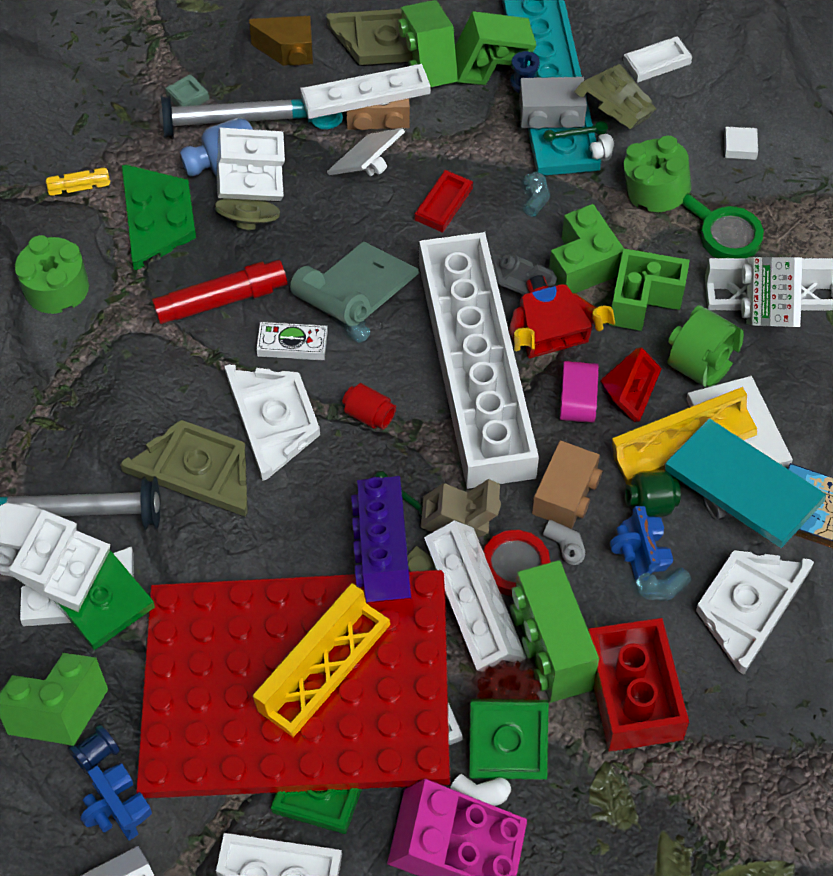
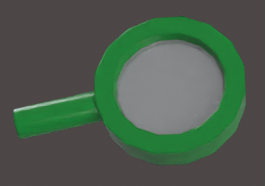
(727, 230)

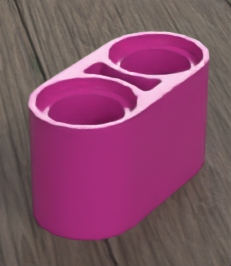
(579, 391)

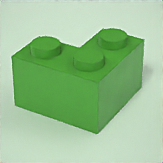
(431, 40)
(490, 41)
(589, 253)
(647, 280)
(57, 706)

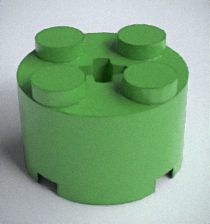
(657, 174)
(52, 274)
(704, 346)

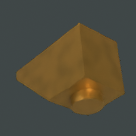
(283, 39)

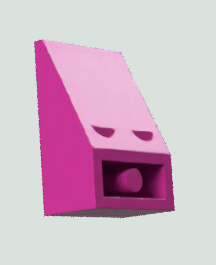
(454, 834)

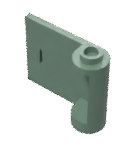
(354, 284)

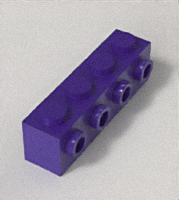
(382, 541)

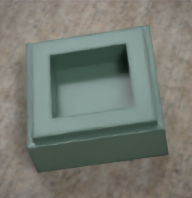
(187, 92)

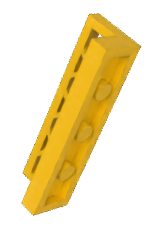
(653, 449)
(308, 654)

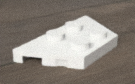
(273, 415)
(749, 601)

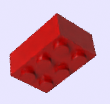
(637, 685)

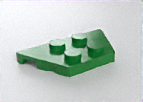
(156, 213)

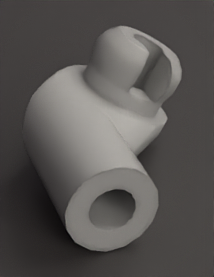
(569, 541)

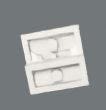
(250, 164)
(59, 560)

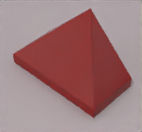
(632, 382)

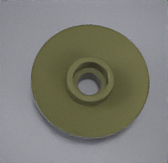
(247, 212)

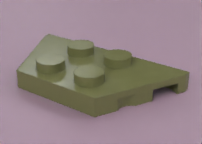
(371, 35)
(618, 96)
(196, 465)

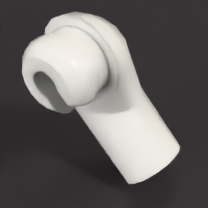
(603, 148)
(491, 792)

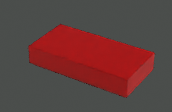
(443, 201)

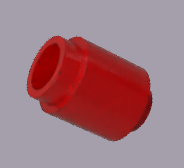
(369, 406)

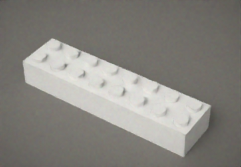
(477, 361)

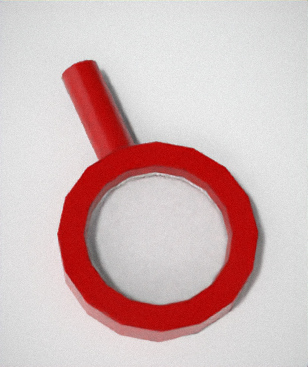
(511, 553)

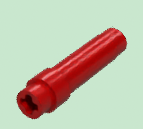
(253, 282)

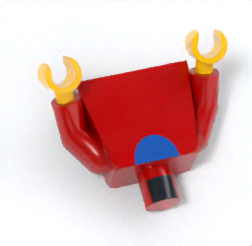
(554, 319)

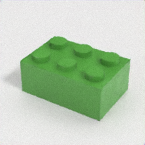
(554, 631)

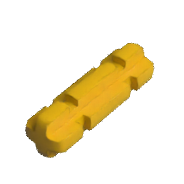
(77, 181)

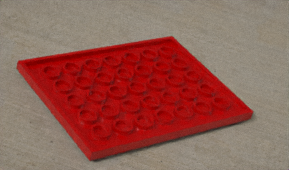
(225, 638)

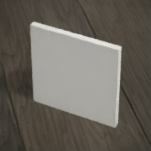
(366, 154)

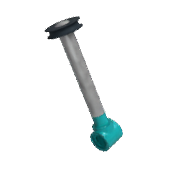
(249, 111)
(144, 503)

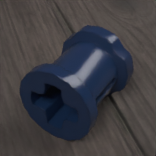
(521, 70)
(94, 749)

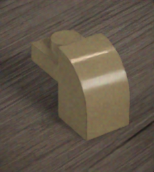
(469, 508)

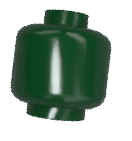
(655, 491)

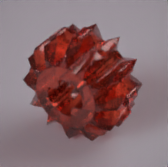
(508, 678)

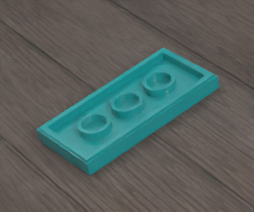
(745, 482)

